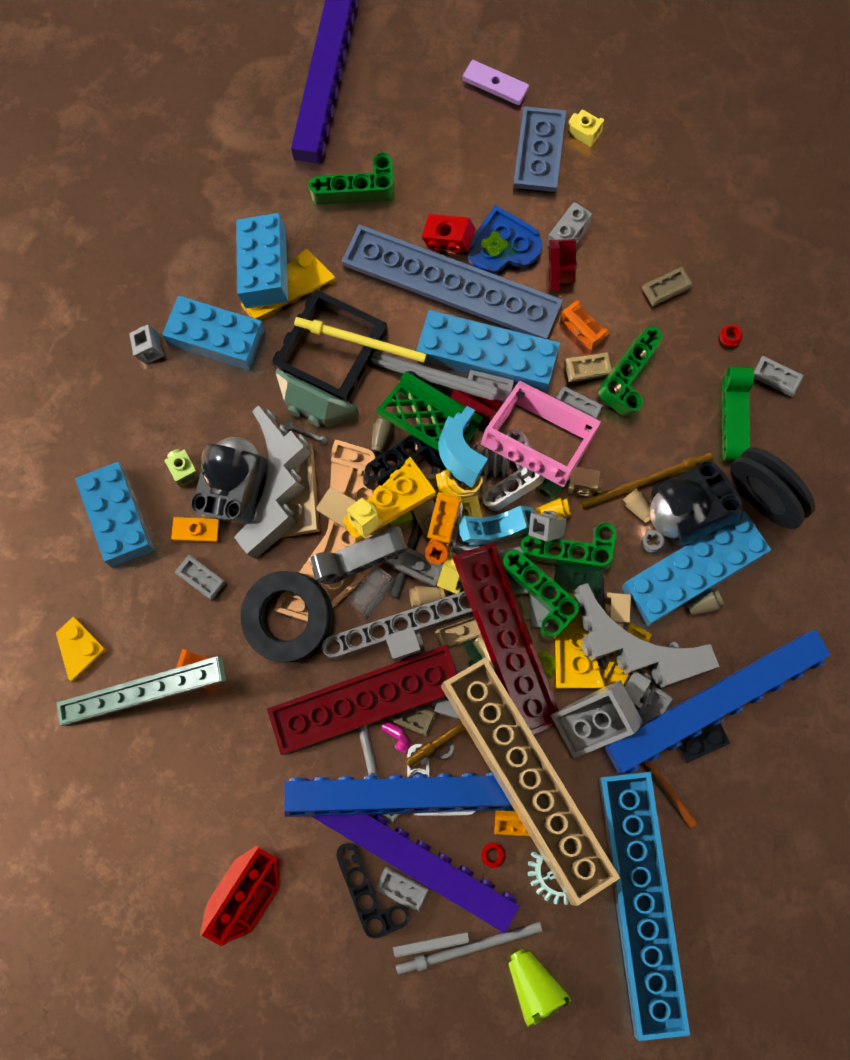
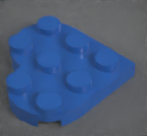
(522, 239)

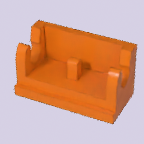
(583, 325)

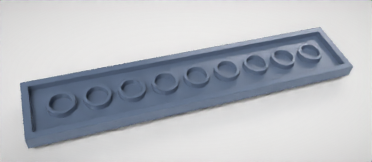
(452, 282)

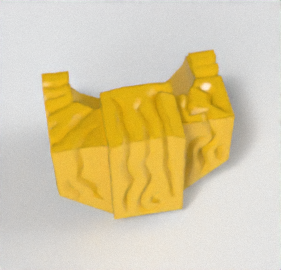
(450, 485)

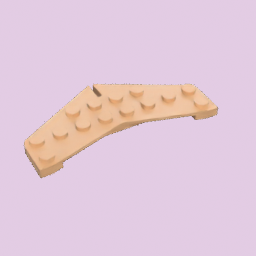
(347, 477)

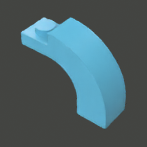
(455, 453)
(495, 528)

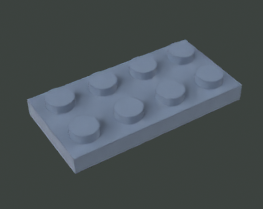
(539, 149)

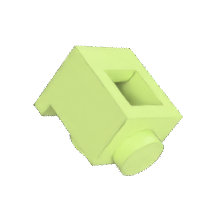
(184, 474)

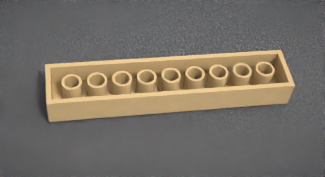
(530, 782)

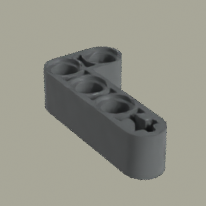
(336, 566)

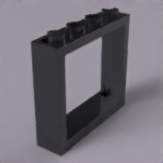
(362, 361)

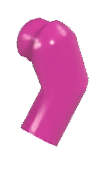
(398, 733)

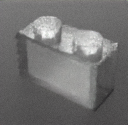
(371, 592)

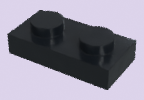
(705, 743)

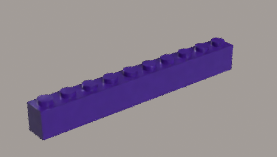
(322, 79)
(426, 867)

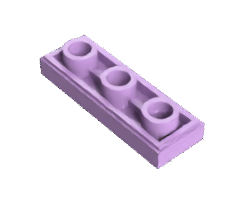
(495, 82)

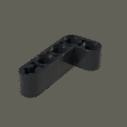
(399, 455)
(367, 888)

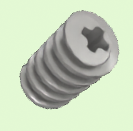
(495, 462)

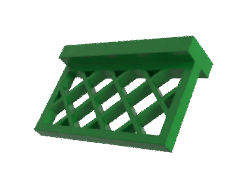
(432, 400)

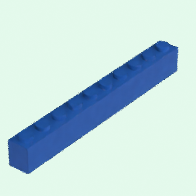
(718, 700)
(393, 795)

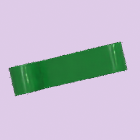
(320, 185)
(632, 366)
(735, 411)
(569, 547)
(536, 590)

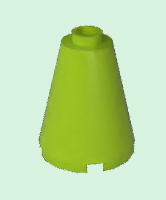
(535, 988)

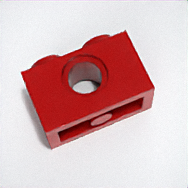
(448, 233)

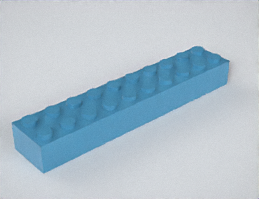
(643, 907)

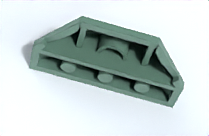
(313, 402)

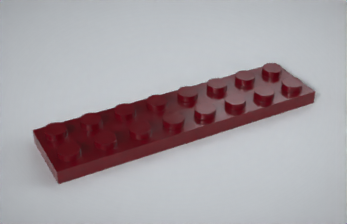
(506, 635)
(361, 700)

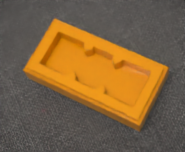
(444, 517)
(195, 530)
(509, 824)

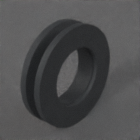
(772, 487)
(255, 609)

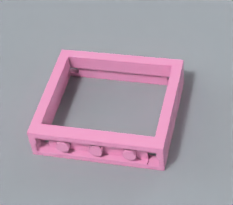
(551, 410)

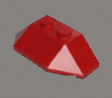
(241, 897)

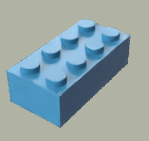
(262, 260)
(214, 332)
(114, 514)

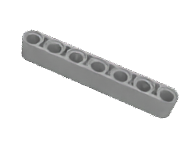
(388, 624)

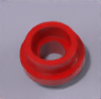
(735, 331)
(501, 855)

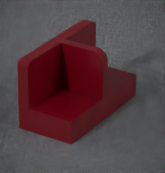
(562, 262)

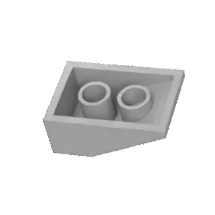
(597, 719)

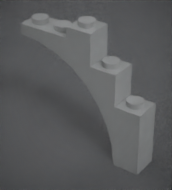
(282, 484)
(634, 654)

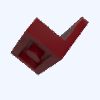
(482, 406)

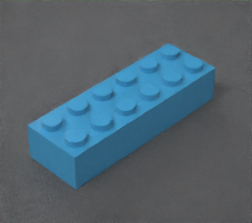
(487, 349)
(695, 570)

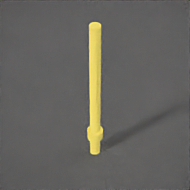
(318, 327)

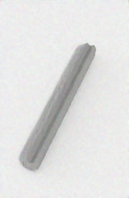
(435, 376)

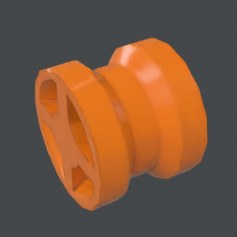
(439, 546)

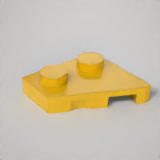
(78, 648)

